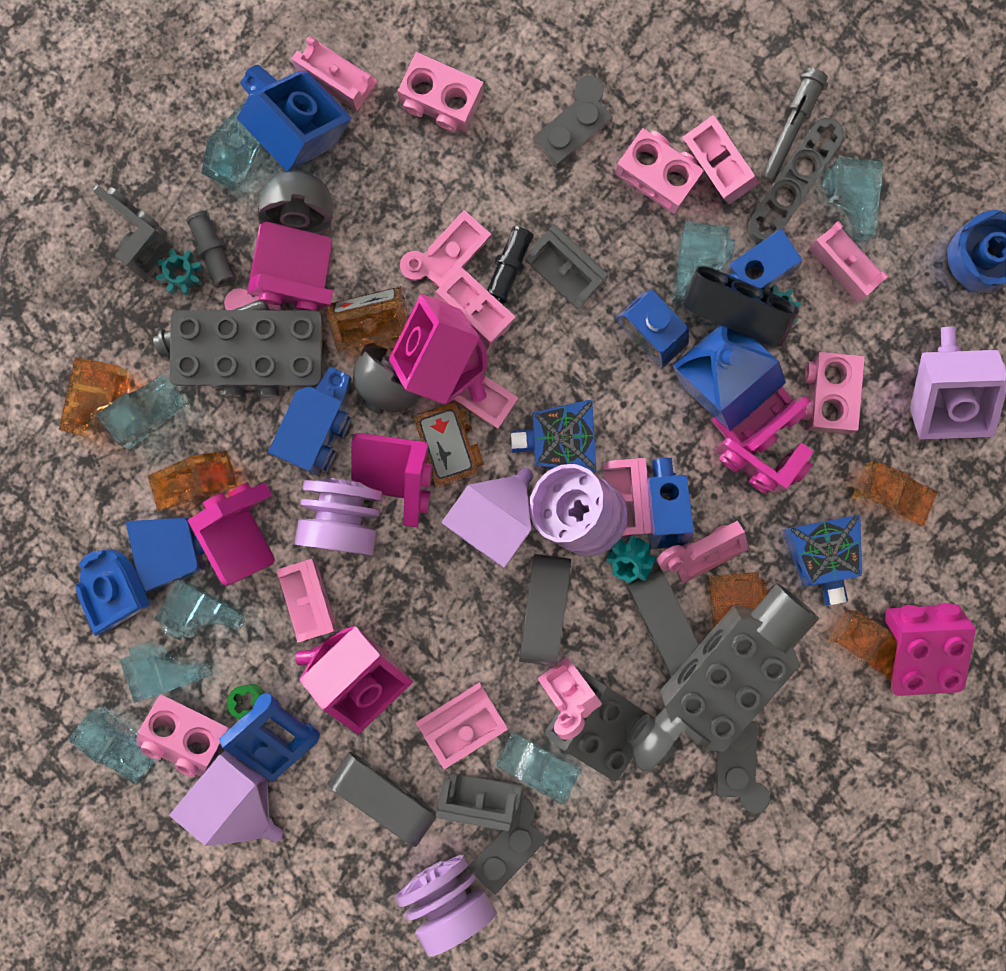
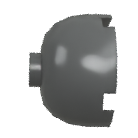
(296, 202)
(379, 383)

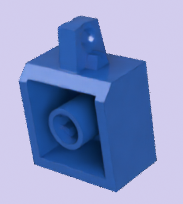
(291, 116)
(314, 424)

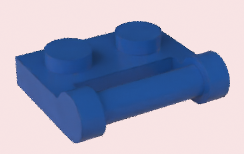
(260, 746)

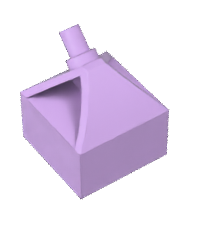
(958, 391)
(493, 516)
(227, 805)

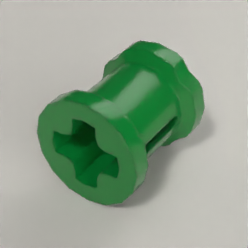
(234, 700)

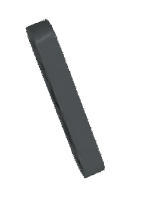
(794, 180)

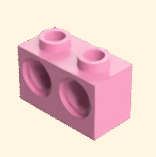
(446, 85)
(721, 160)
(653, 178)
(844, 396)
(187, 728)

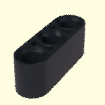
(740, 306)

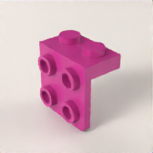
(290, 267)
(758, 429)
(396, 469)
(790, 469)
(231, 534)
(931, 648)

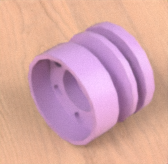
(574, 494)
(338, 516)
(448, 909)

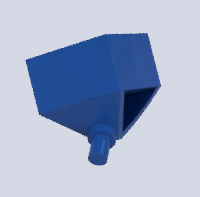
(729, 375)

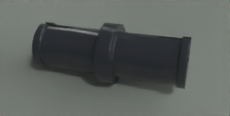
(510, 263)

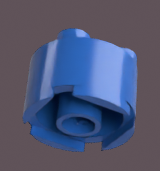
(970, 256)

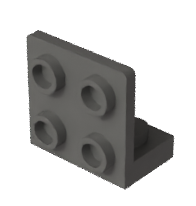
(143, 247)
(605, 732)

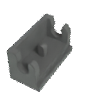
(566, 267)
(480, 802)

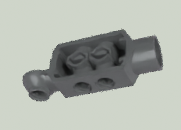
(726, 678)

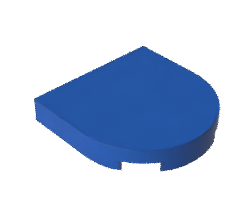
(109, 590)

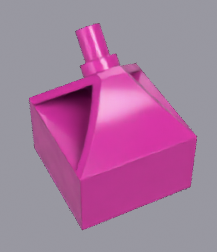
(439, 353)
(352, 677)

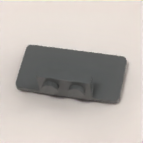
(246, 350)

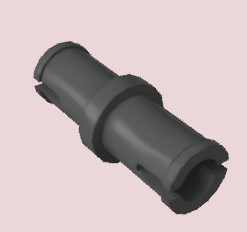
(211, 249)

